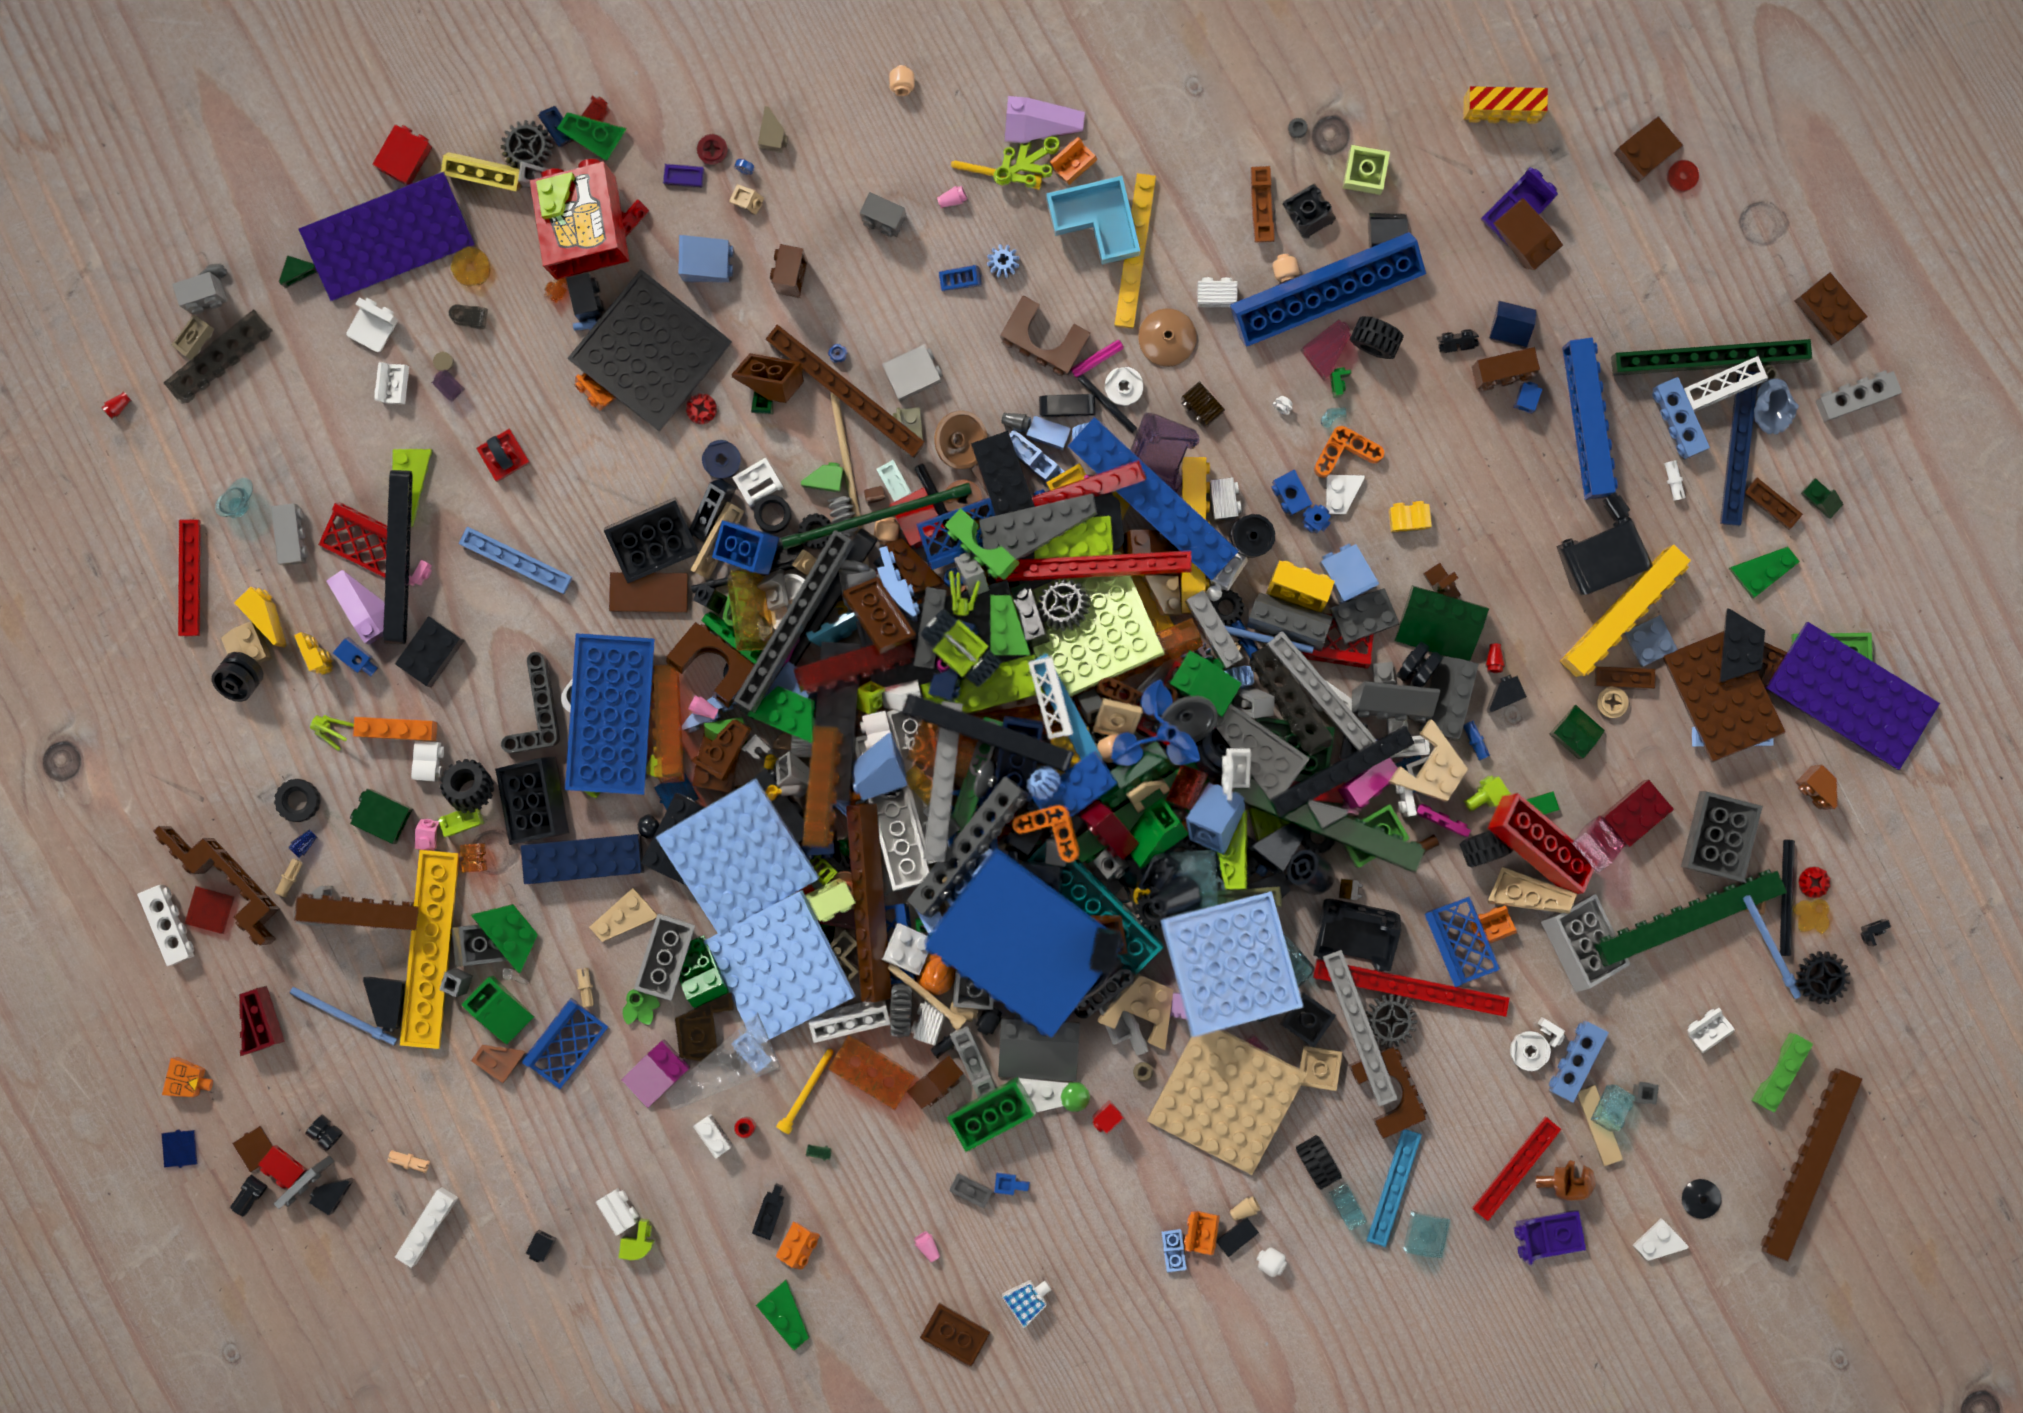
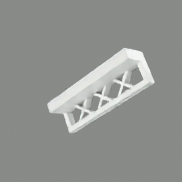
(1730, 390)
(1056, 690)

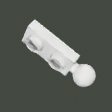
(1226, 577)

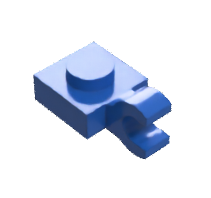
(1007, 1183)

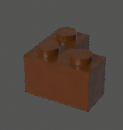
(936, 1083)

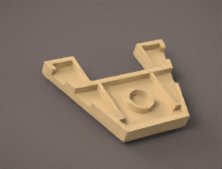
(1439, 773)
(1146, 1000)

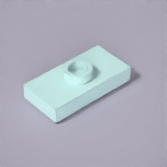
(893, 480)

